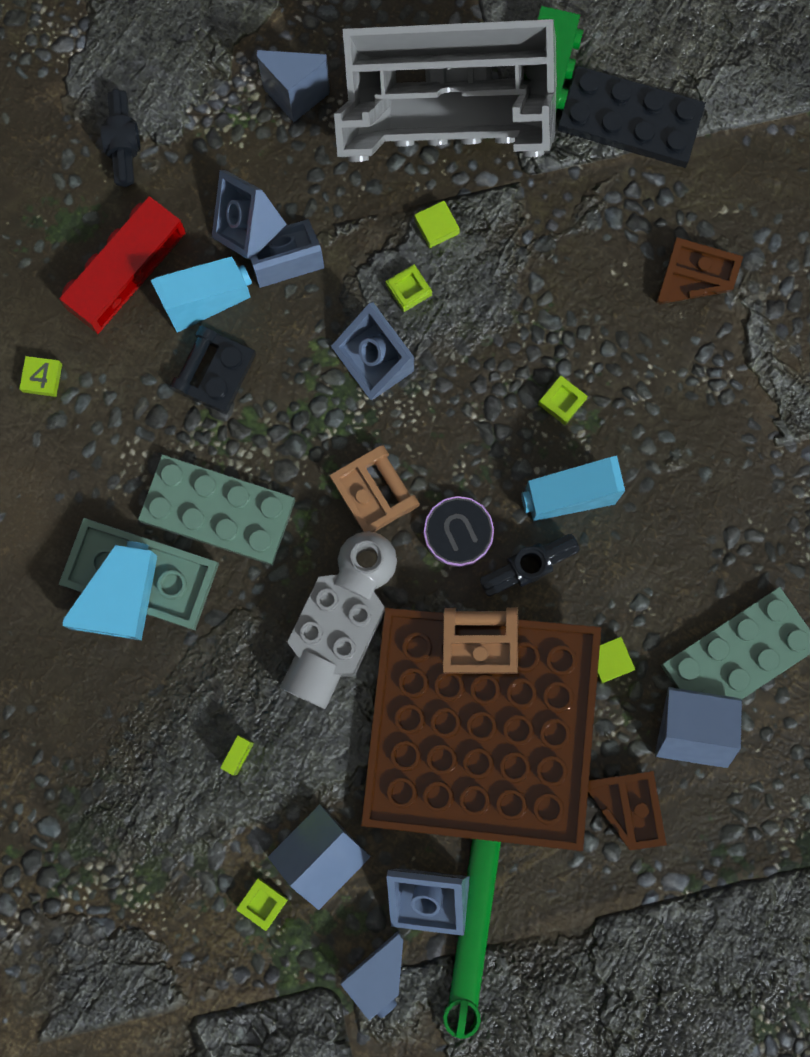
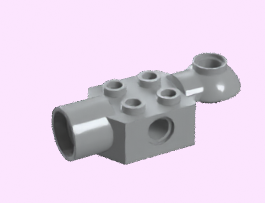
(339, 620)

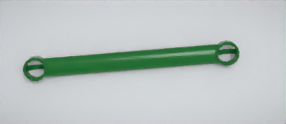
(472, 946)

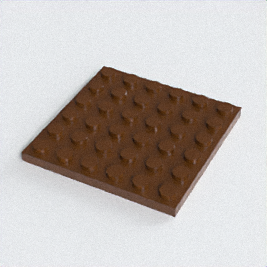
(483, 749)

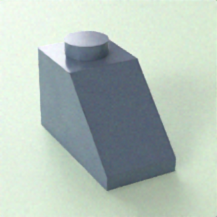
(377, 979)

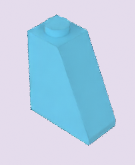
(202, 291)
(574, 490)
(117, 594)

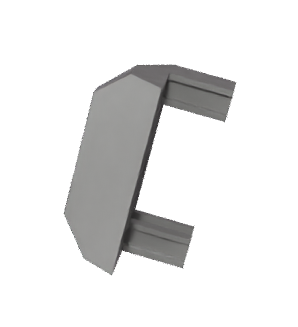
(458, 91)

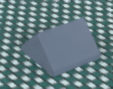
(294, 80)
(244, 216)
(288, 255)
(373, 352)
(700, 728)
(318, 857)
(428, 900)

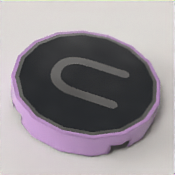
(458, 531)

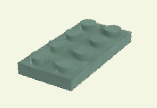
(217, 509)
(179, 577)
(743, 650)

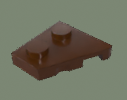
(698, 272)
(632, 808)

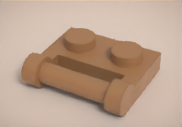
(364, 496)
(480, 652)

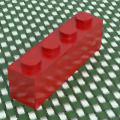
(122, 264)

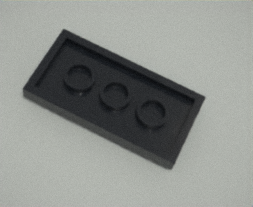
(631, 116)

